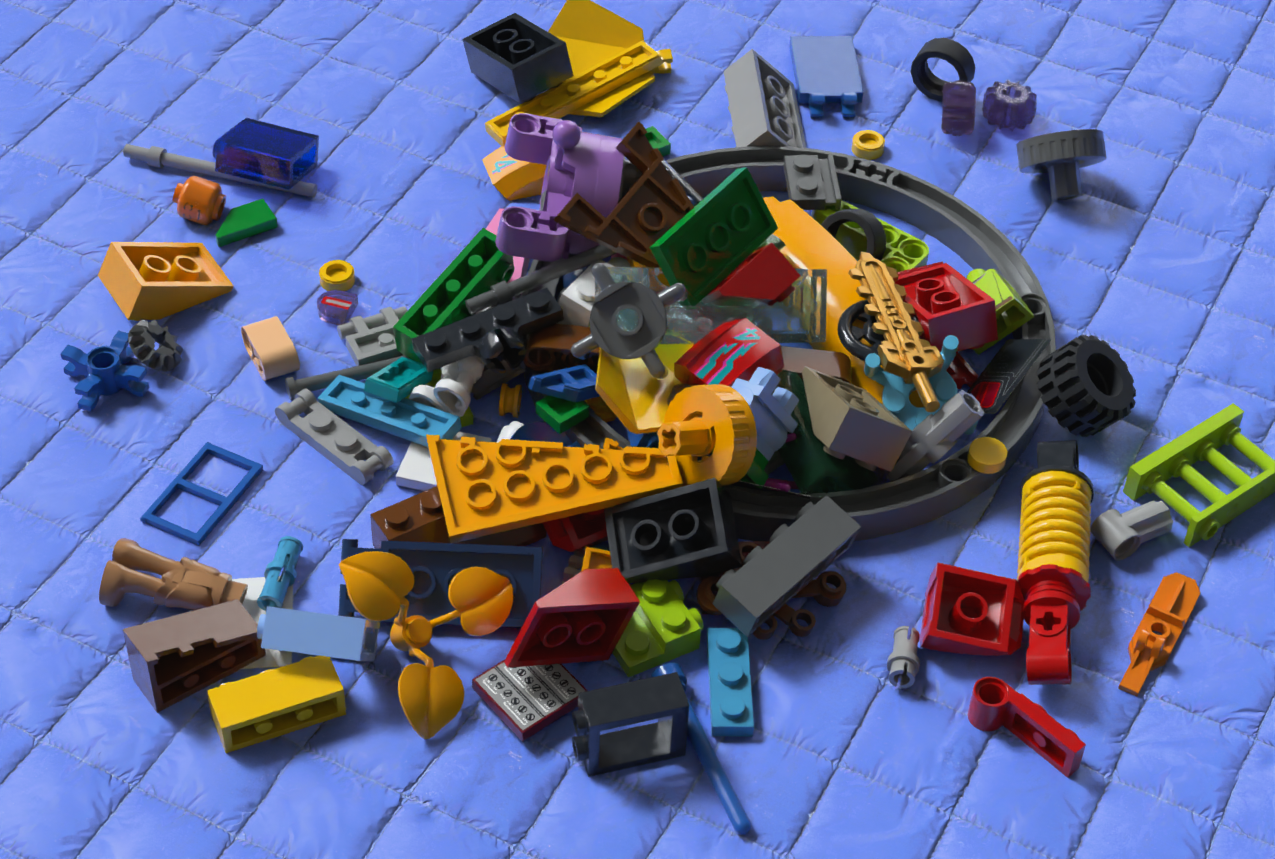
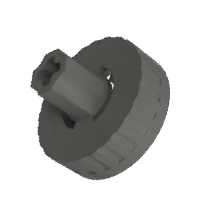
(1061, 157)

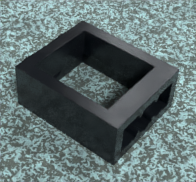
(629, 704)

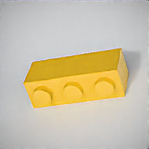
(276, 702)

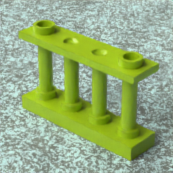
(1201, 444)

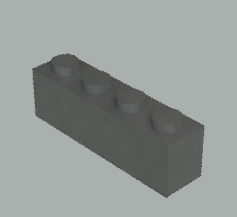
(785, 565)

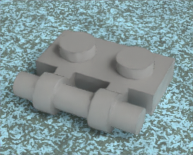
(372, 337)

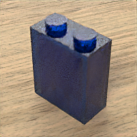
(266, 153)

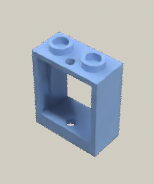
(318, 634)

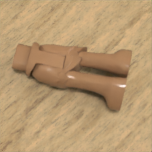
(182, 584)

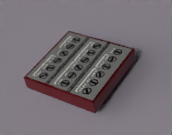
(528, 695)

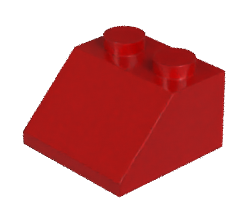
(757, 281)

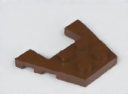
(642, 214)

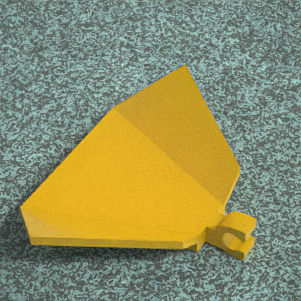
(594, 36)
(633, 392)

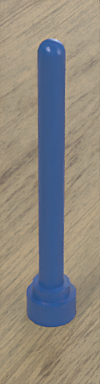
(709, 760)

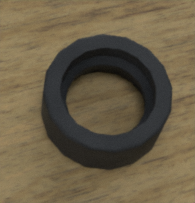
(947, 50)
(867, 221)

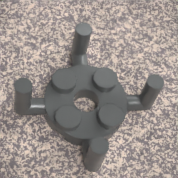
(645, 337)

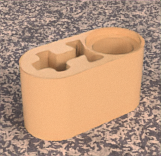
(270, 348)

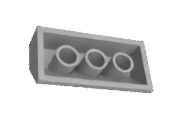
(762, 104)

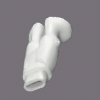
(455, 386)

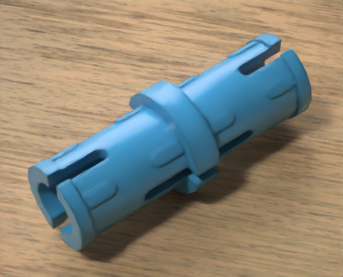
(286, 558)

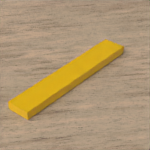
(582, 88)

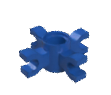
(104, 371)

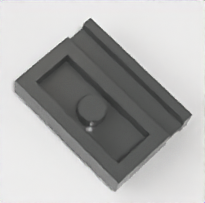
(812, 181)

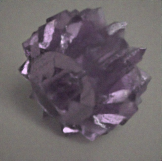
(1009, 105)
(958, 108)

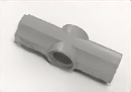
(937, 434)

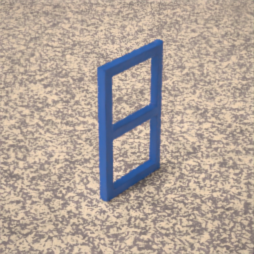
(224, 503)

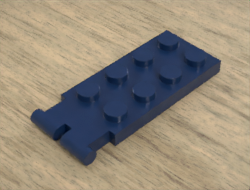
(438, 563)

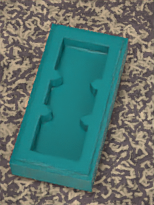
(398, 379)

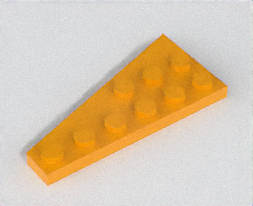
(527, 483)

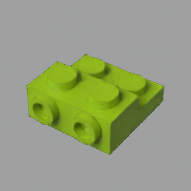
(658, 629)

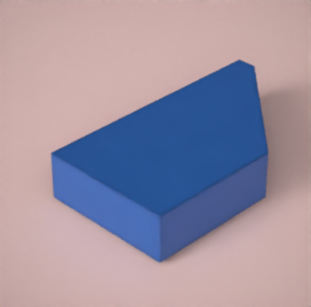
(570, 384)

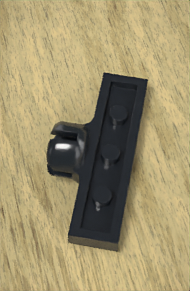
(490, 334)

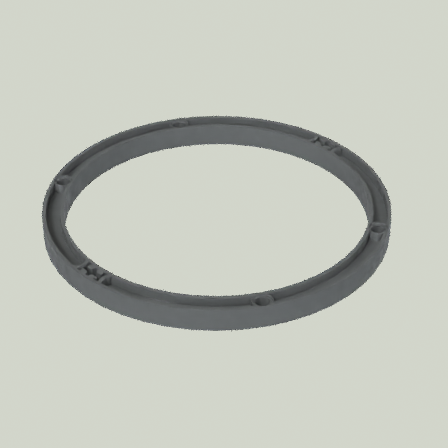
(946, 485)

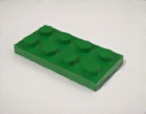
(715, 236)

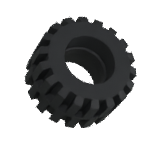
(1086, 385)

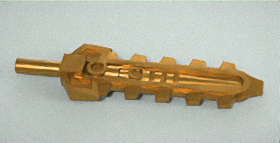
(902, 350)

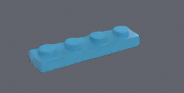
(403, 419)

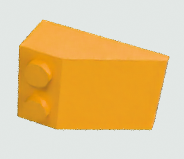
(161, 277)

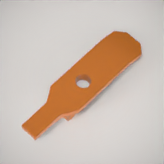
(1166, 615)

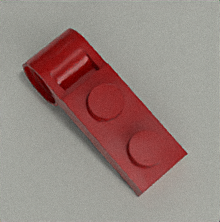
(999, 705)

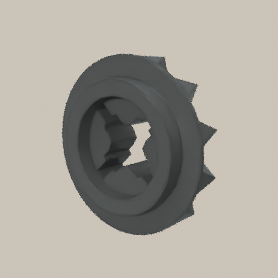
(142, 340)

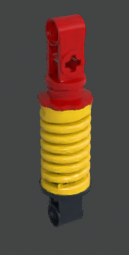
(1054, 558)

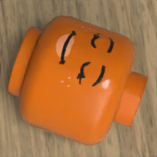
(199, 200)

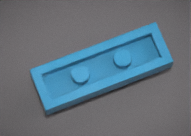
(729, 683)

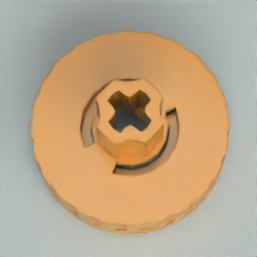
(704, 419)

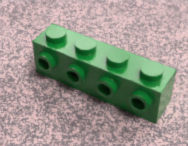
(444, 301)

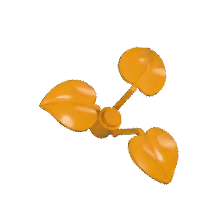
(377, 589)

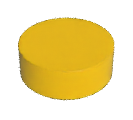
(868, 144)
(337, 275)
(987, 455)

